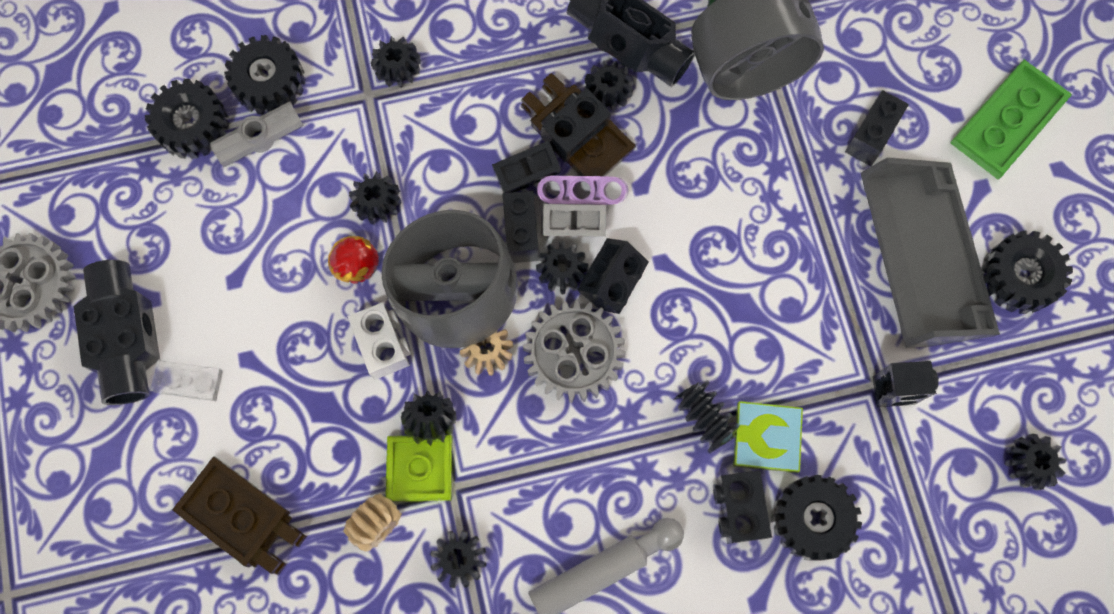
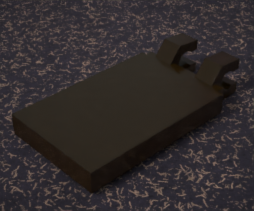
(601, 152)
(237, 516)

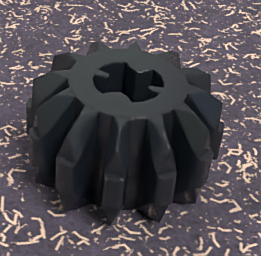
(396, 61)
(617, 79)
(376, 188)
(550, 267)
(428, 418)
(1047, 466)
(449, 566)

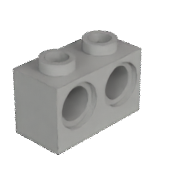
(573, 220)

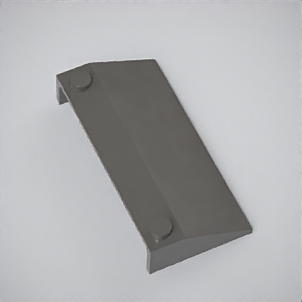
(928, 252)

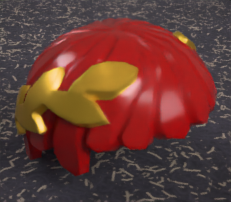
(353, 259)

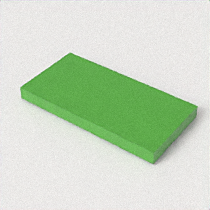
(1011, 119)

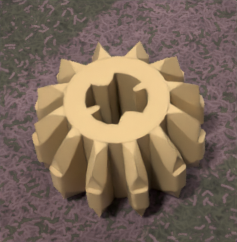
(491, 359)
(372, 522)

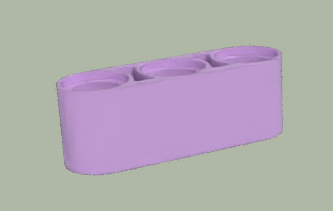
(568, 190)

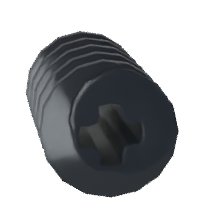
(707, 415)

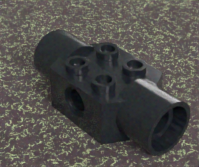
(634, 36)
(116, 332)

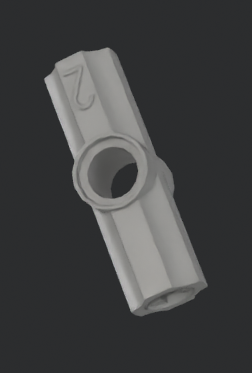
(240, 141)

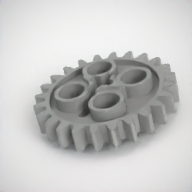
(25, 281)
(548, 362)

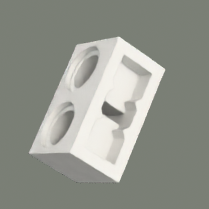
(373, 343)

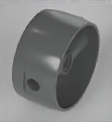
(755, 45)
(487, 284)

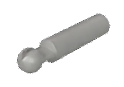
(605, 568)

